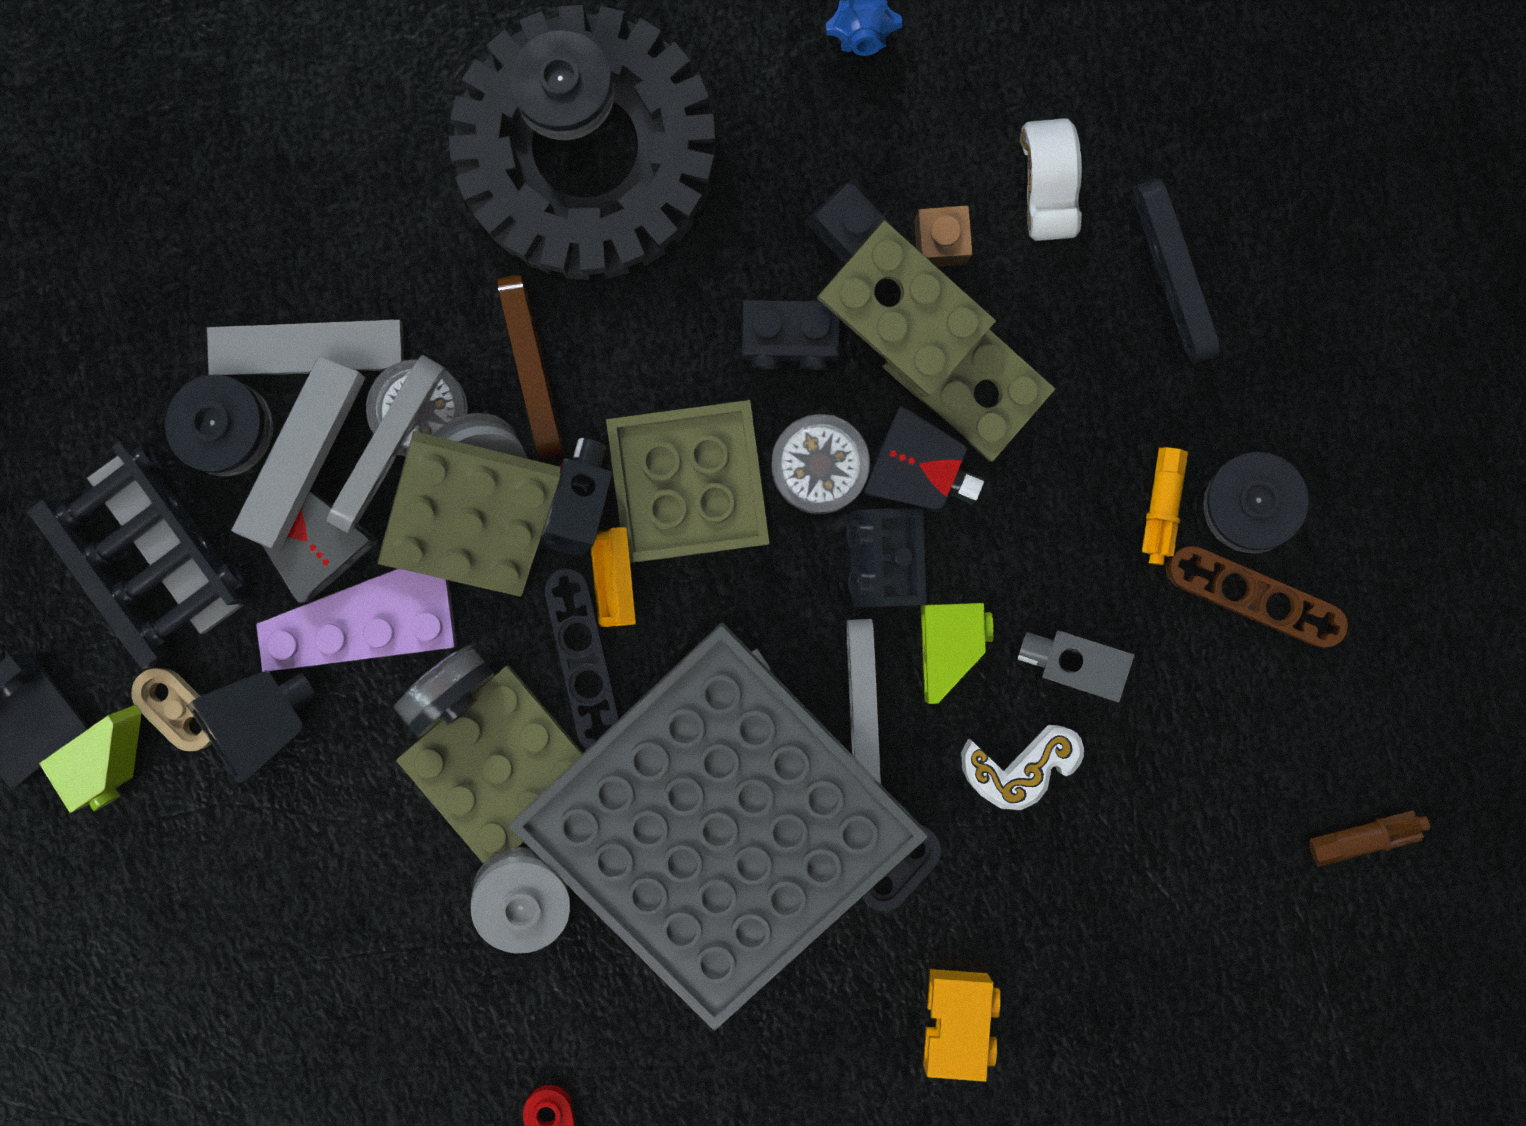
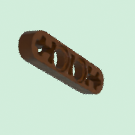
(531, 367)
(1257, 593)

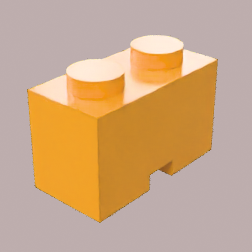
(963, 1012)

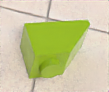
(952, 644)
(96, 761)

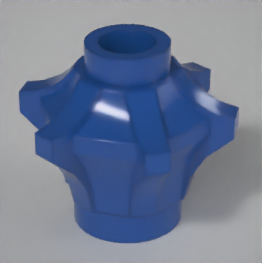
(863, 25)

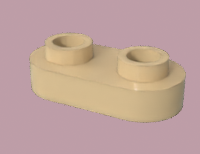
(172, 714)

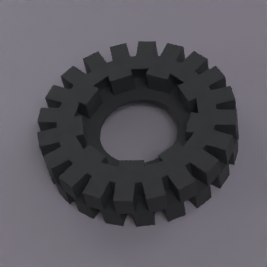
(601, 231)

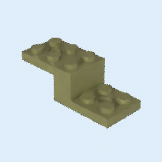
(936, 341)

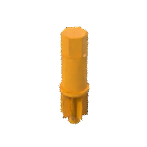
(1165, 505)

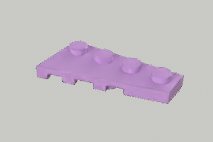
(370, 620)

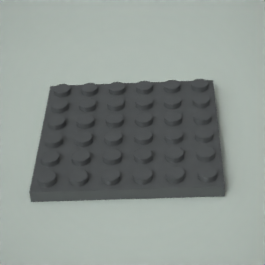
(718, 827)

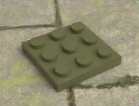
(688, 481)
(468, 514)
(491, 763)

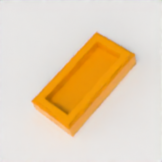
(612, 578)

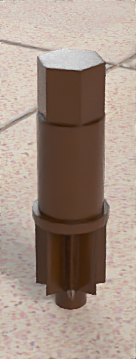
(1369, 838)

